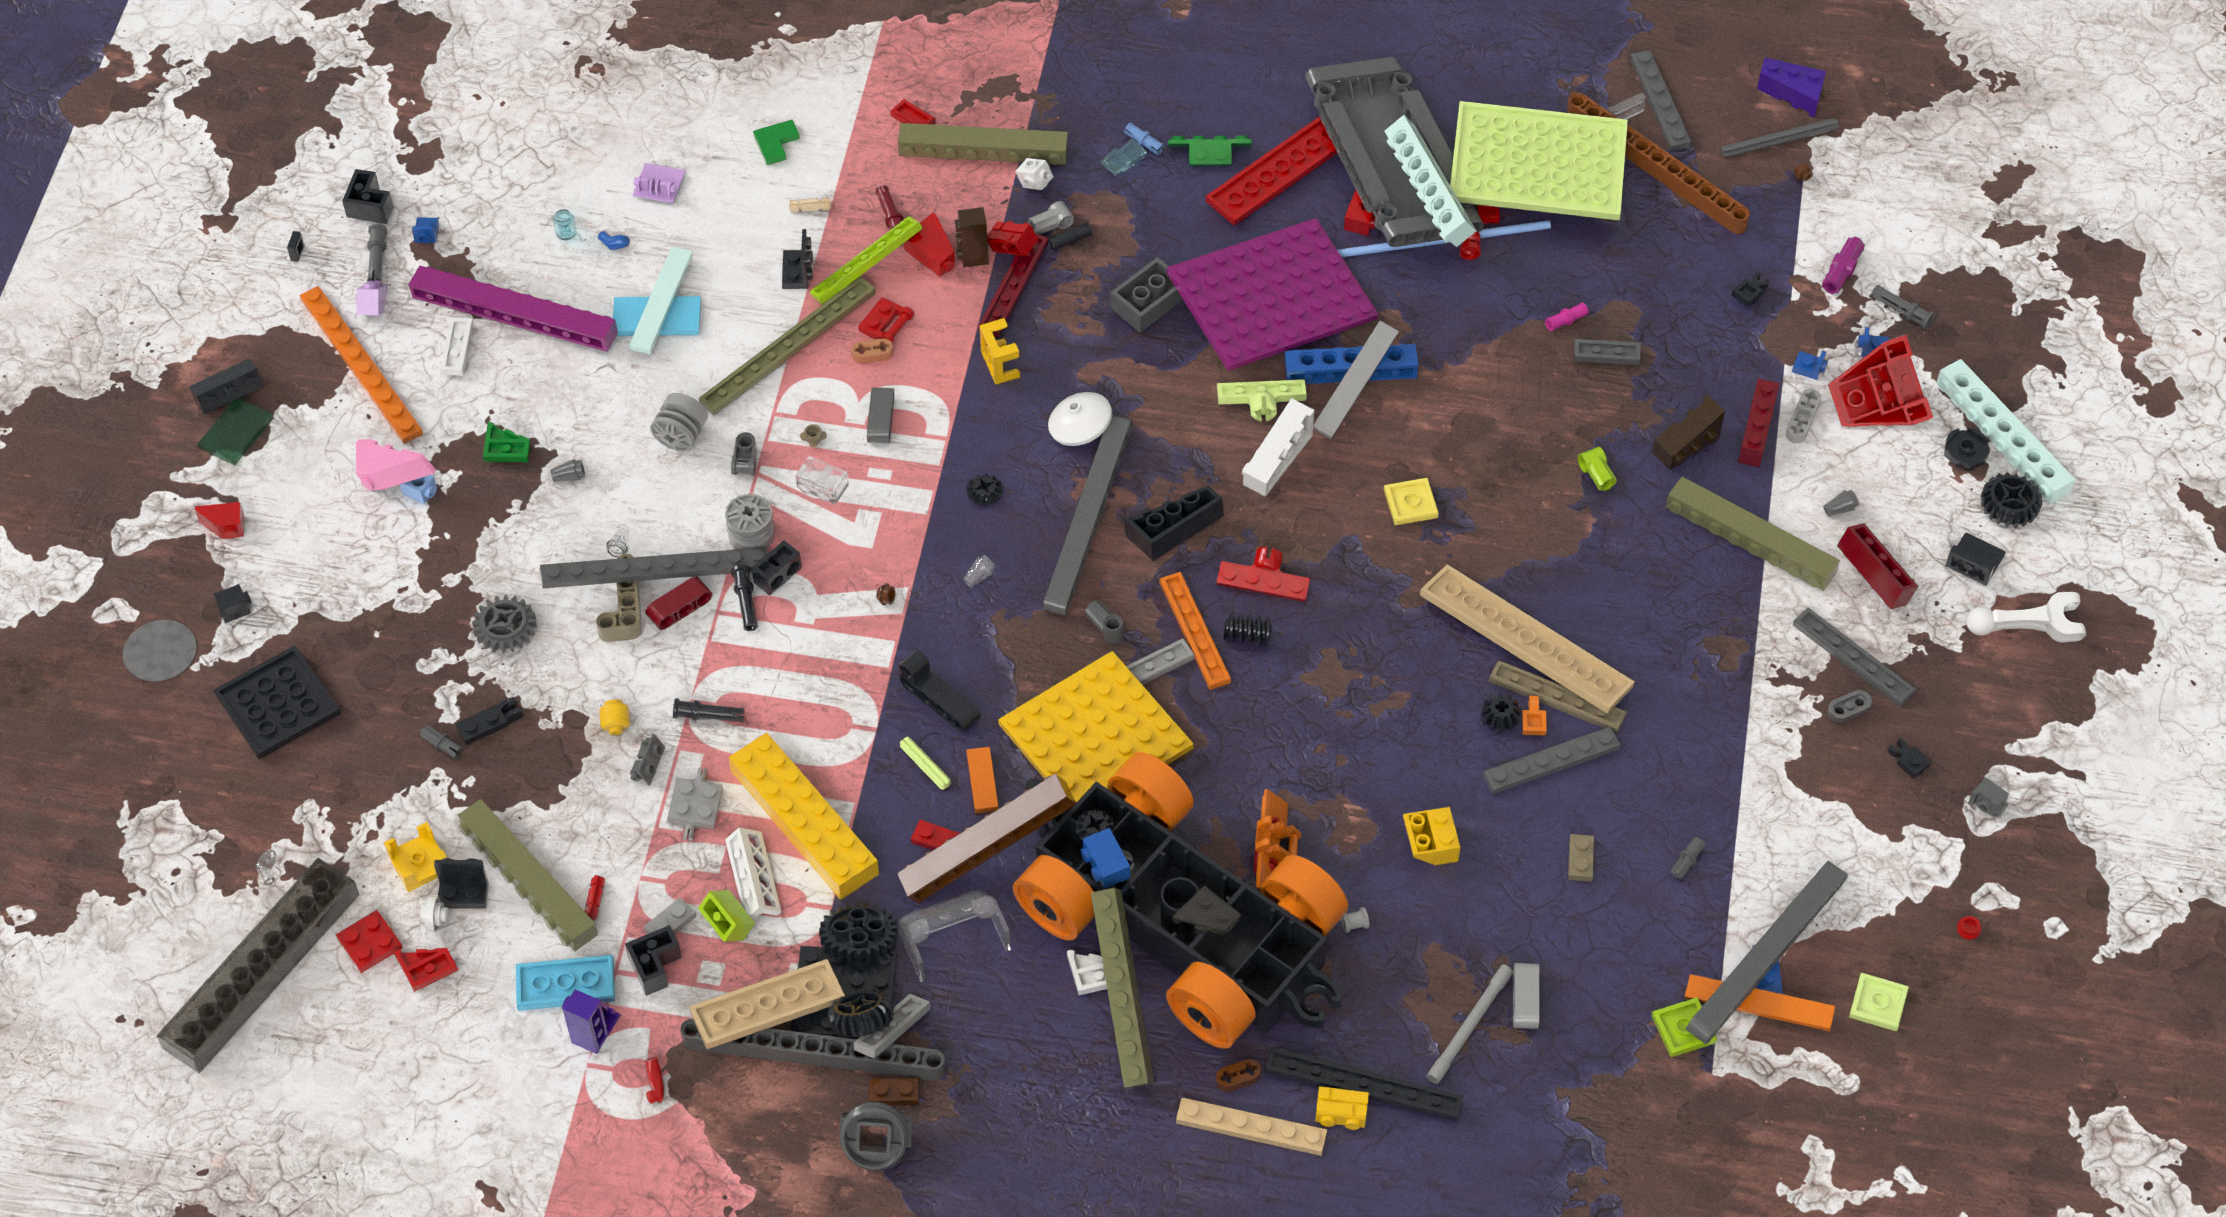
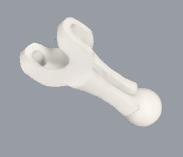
(2044, 618)

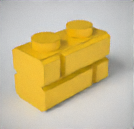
(1341, 1108)

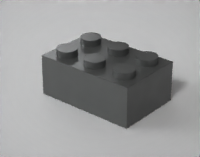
(1145, 296)

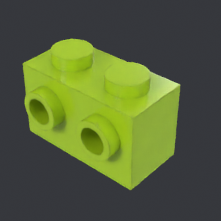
(726, 915)

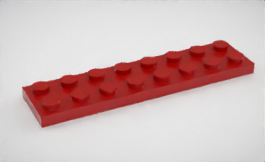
(1273, 173)

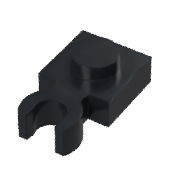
(1749, 291)
(1911, 760)

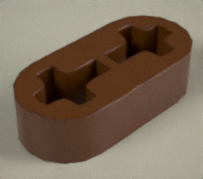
(1238, 1075)

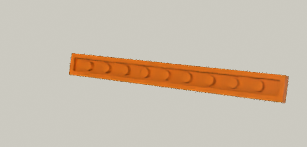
(361, 365)

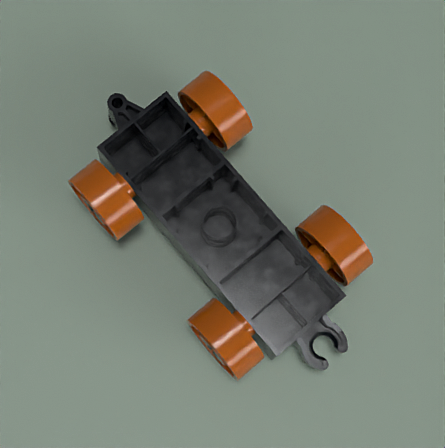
(1225, 980)

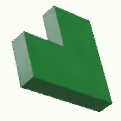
(770, 140)

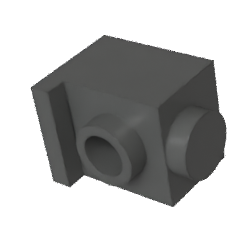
(1989, 798)

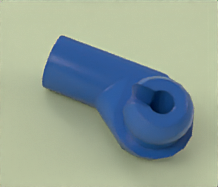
(613, 242)

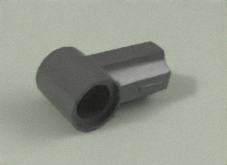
(1107, 622)

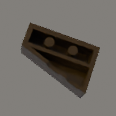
(1691, 435)

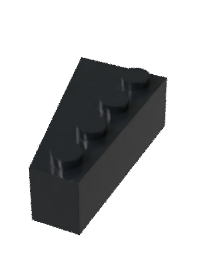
(1174, 522)

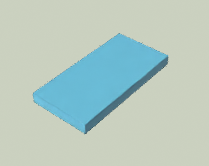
(681, 319)
(550, 982)

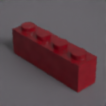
(1758, 422)
(1877, 566)

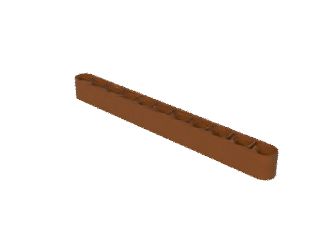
(1671, 171)

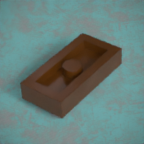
(894, 1091)

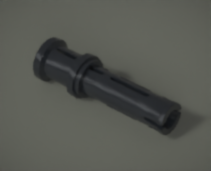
(744, 588)
(697, 710)

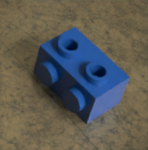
(1106, 858)

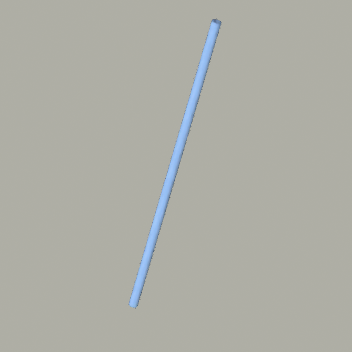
(1491, 232)

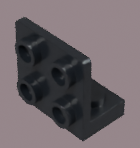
(797, 265)
(1975, 558)
(462, 883)

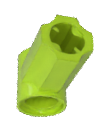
(1596, 465)

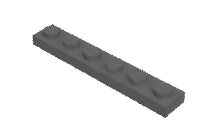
(1660, 100)
(1551, 760)

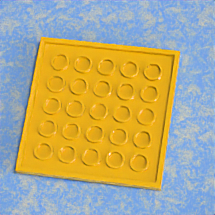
(1093, 726)

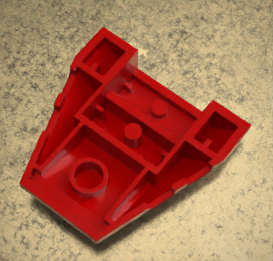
(1881, 389)

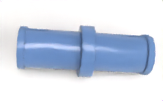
(1144, 138)

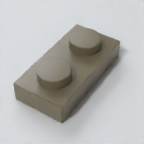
(1580, 857)

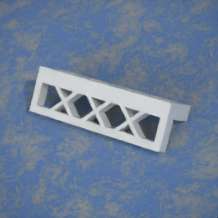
(747, 872)

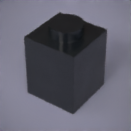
(233, 603)

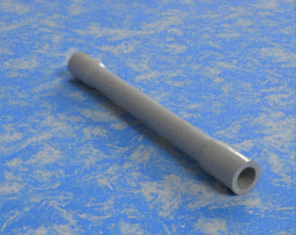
(1443, 1063)

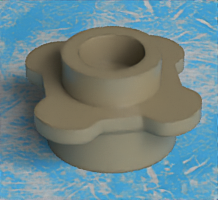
(813, 430)

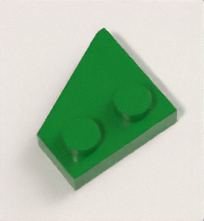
(505, 446)

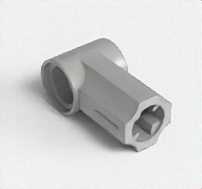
(1056, 216)

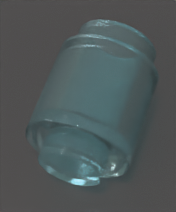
(564, 225)

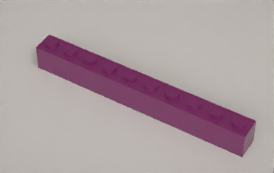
(513, 308)

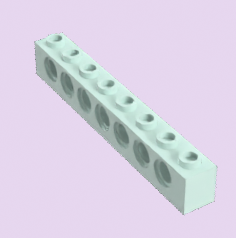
(1429, 181)
(2005, 431)

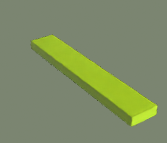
(865, 260)

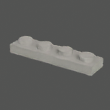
(905, 1015)

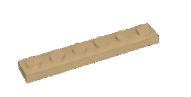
(1251, 1126)

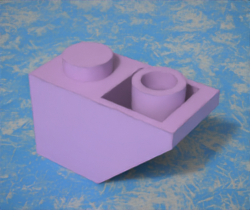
(371, 298)

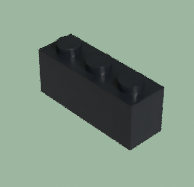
(226, 386)

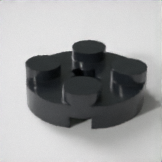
(1967, 459)

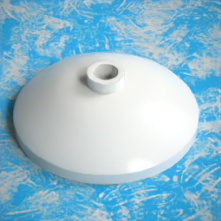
(1080, 418)

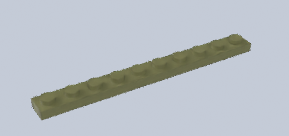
(786, 345)

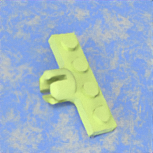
(1261, 395)

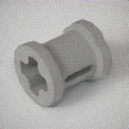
(1355, 920)

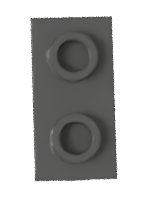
(650, 753)

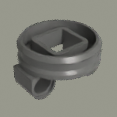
(878, 1115)

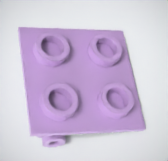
(658, 183)

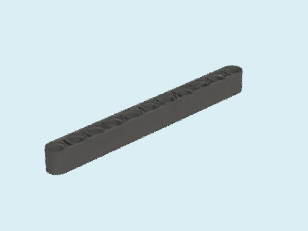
(1087, 516)
(1766, 952)
(823, 1055)

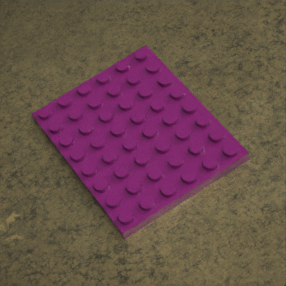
(1272, 294)

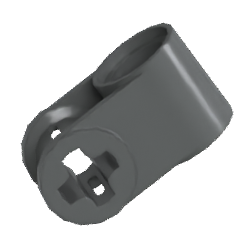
(744, 457)

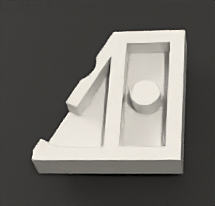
(1087, 972)

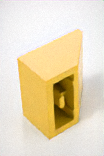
(1433, 836)

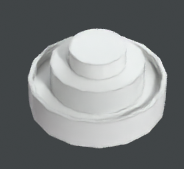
(433, 913)

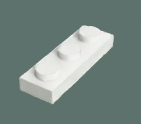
(456, 346)

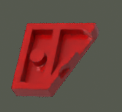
(426, 966)

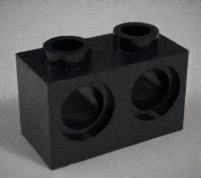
(776, 567)

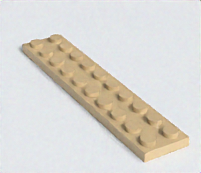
(1527, 638)

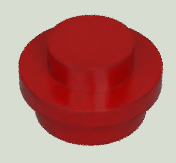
(1969, 928)

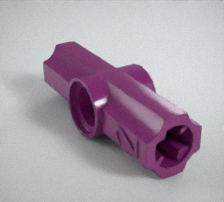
(1843, 265)

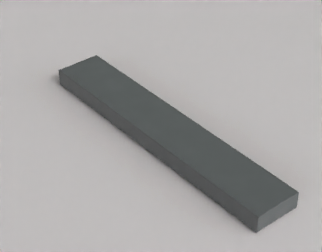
(1854, 657)

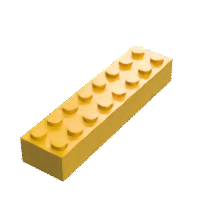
(804, 816)

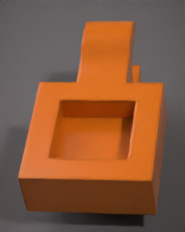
(1533, 719)

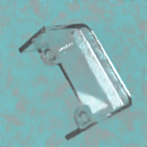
(919, 924)

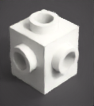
(1034, 174)

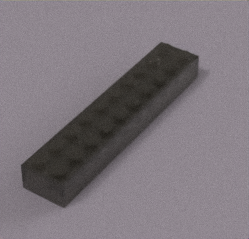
(258, 965)

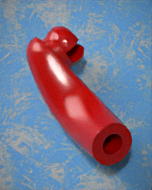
(655, 1081)

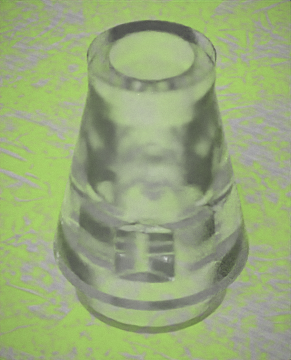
(619, 541)
(981, 569)

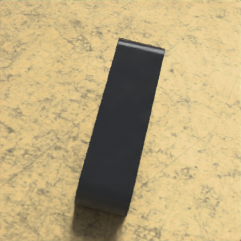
(935, 693)

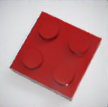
(368, 941)

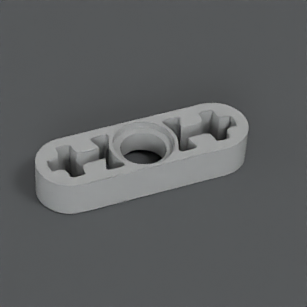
(1803, 423)

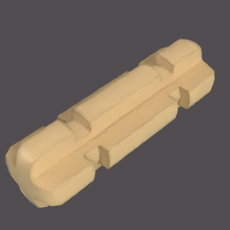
(810, 205)

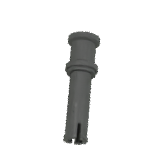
(376, 247)
(1911, 311)

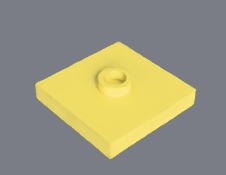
(1411, 501)

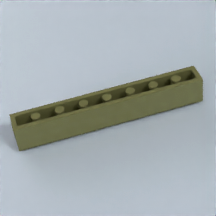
(982, 143)
(1752, 533)
(527, 875)
(1122, 988)

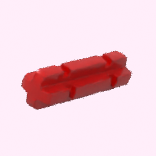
(594, 896)

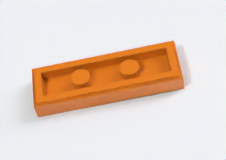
(982, 780)

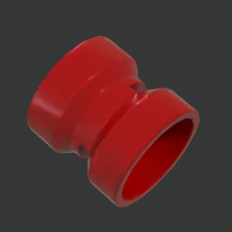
(1470, 247)

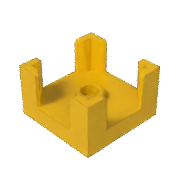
(997, 352)
(415, 858)

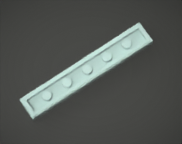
(660, 300)

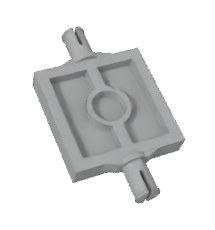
(695, 803)

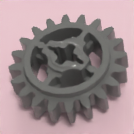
(505, 616)

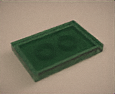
(235, 431)

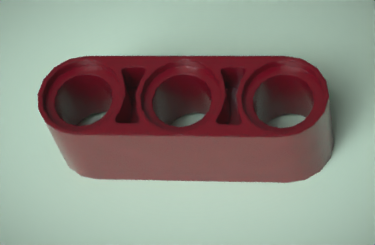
(678, 603)

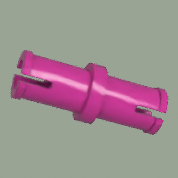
(1566, 316)

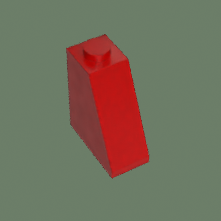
(932, 246)

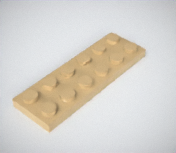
(766, 1004)

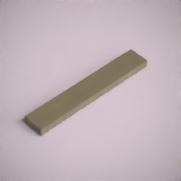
(1554, 696)

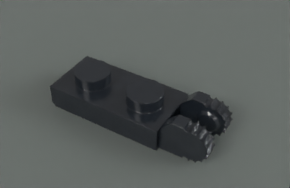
(489, 721)

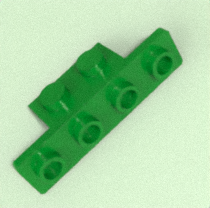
(1210, 151)

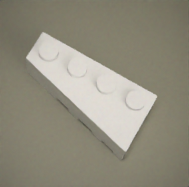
(1279, 448)

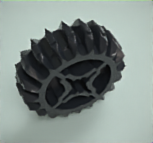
(2011, 494)
(860, 1013)

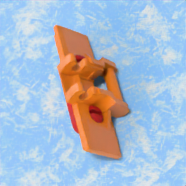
(1269, 832)

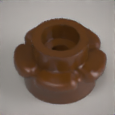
(1804, 172)
(886, 594)

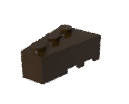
(971, 237)

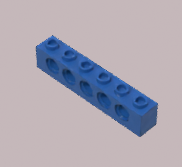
(1332, 364)

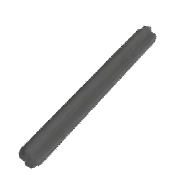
(1780, 137)

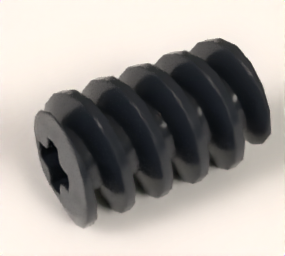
(1248, 628)

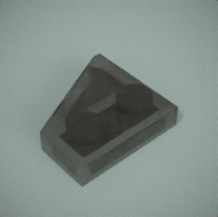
(1208, 912)

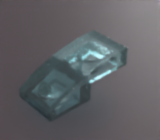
(1124, 158)

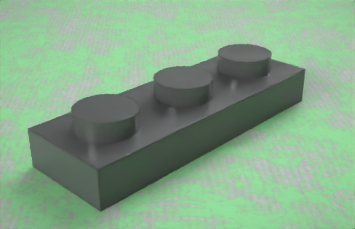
(1607, 351)

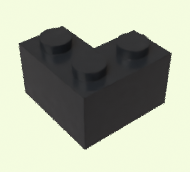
(365, 200)
(648, 956)

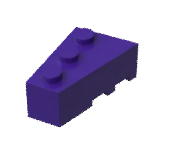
(1792, 83)
(588, 1020)

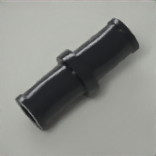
(1070, 236)

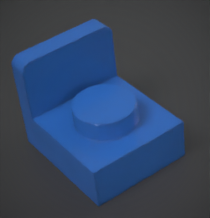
(425, 230)
(1869, 342)
(1810, 365)

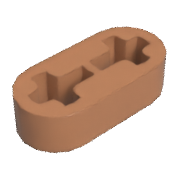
(872, 351)

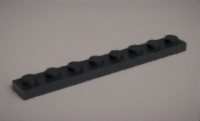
(1380, 1087)

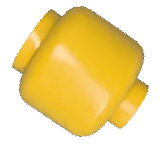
(614, 716)

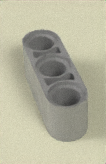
(1526, 996)

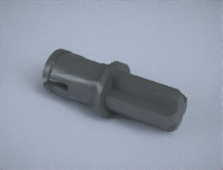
(441, 742)
(1687, 858)

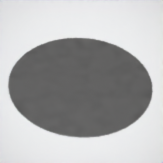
(159, 650)

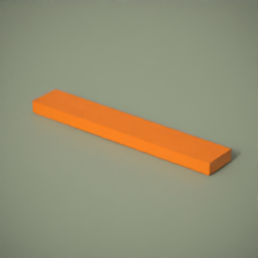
(1195, 630)
(1768, 1004)

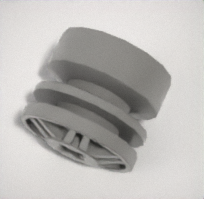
(679, 422)
(750, 522)

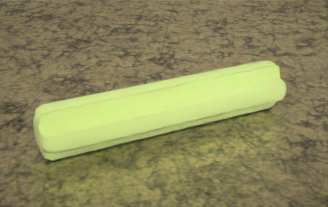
(925, 763)

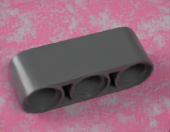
(880, 415)

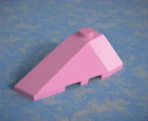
(386, 467)

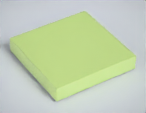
(1878, 1002)

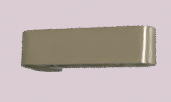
(619, 621)

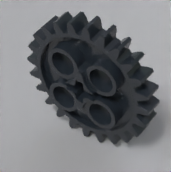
(858, 932)

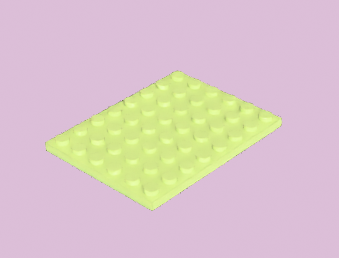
(1539, 160)

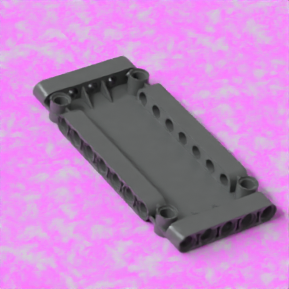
(1356, 108)

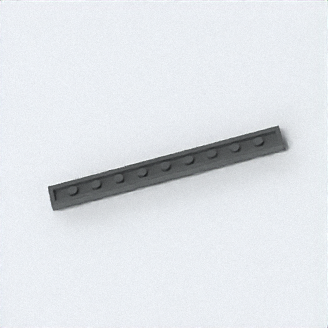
(647, 567)

